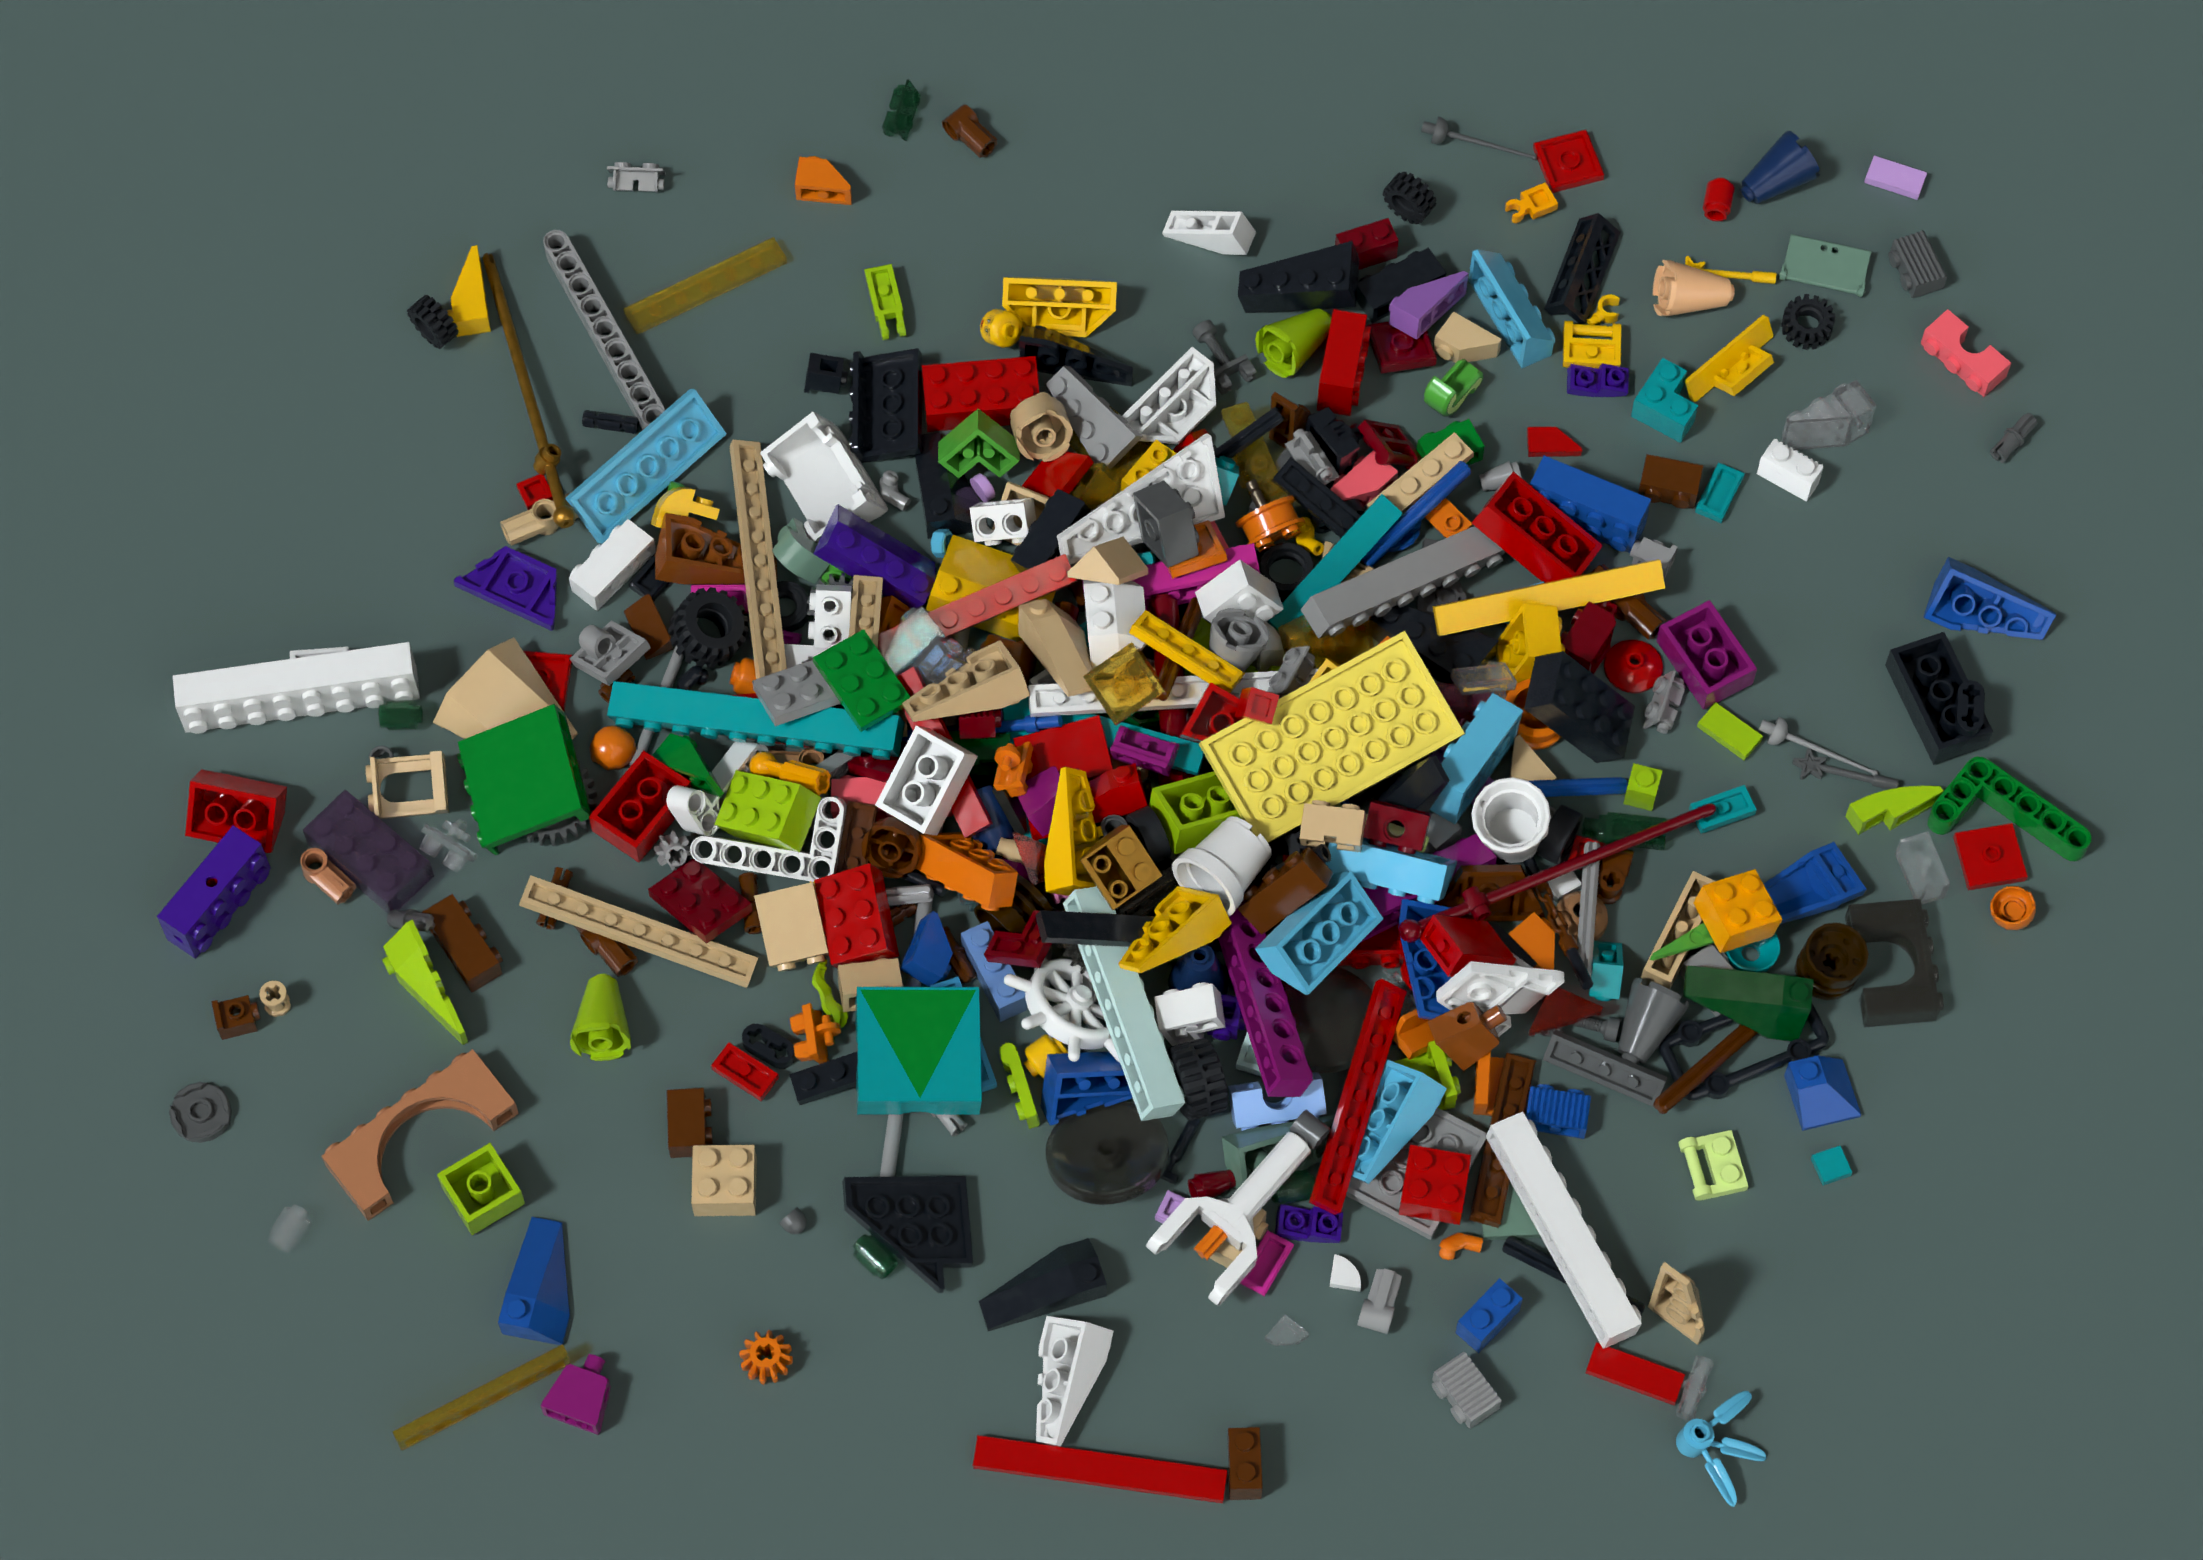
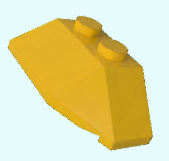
(1060, 304)

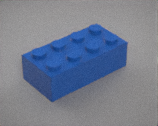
(1596, 505)

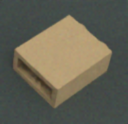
(792, 926)

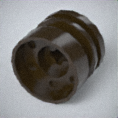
(1015, 918)
(1835, 947)

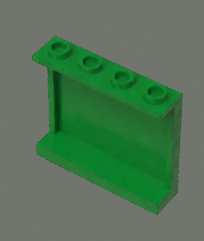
(522, 777)

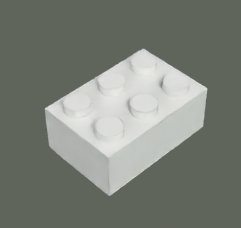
(926, 780)

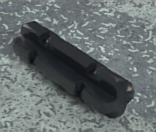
(610, 421)

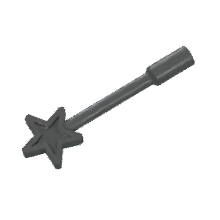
(1815, 767)

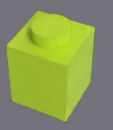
(1642, 787)

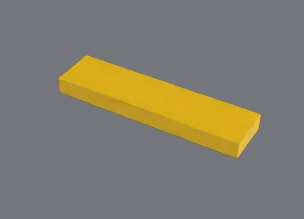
(1186, 652)

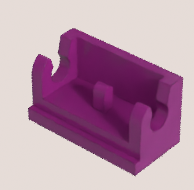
(1144, 751)

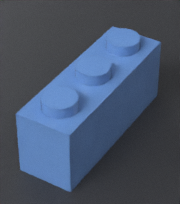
(1004, 999)

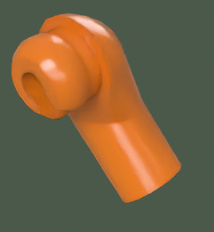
(1457, 1242)

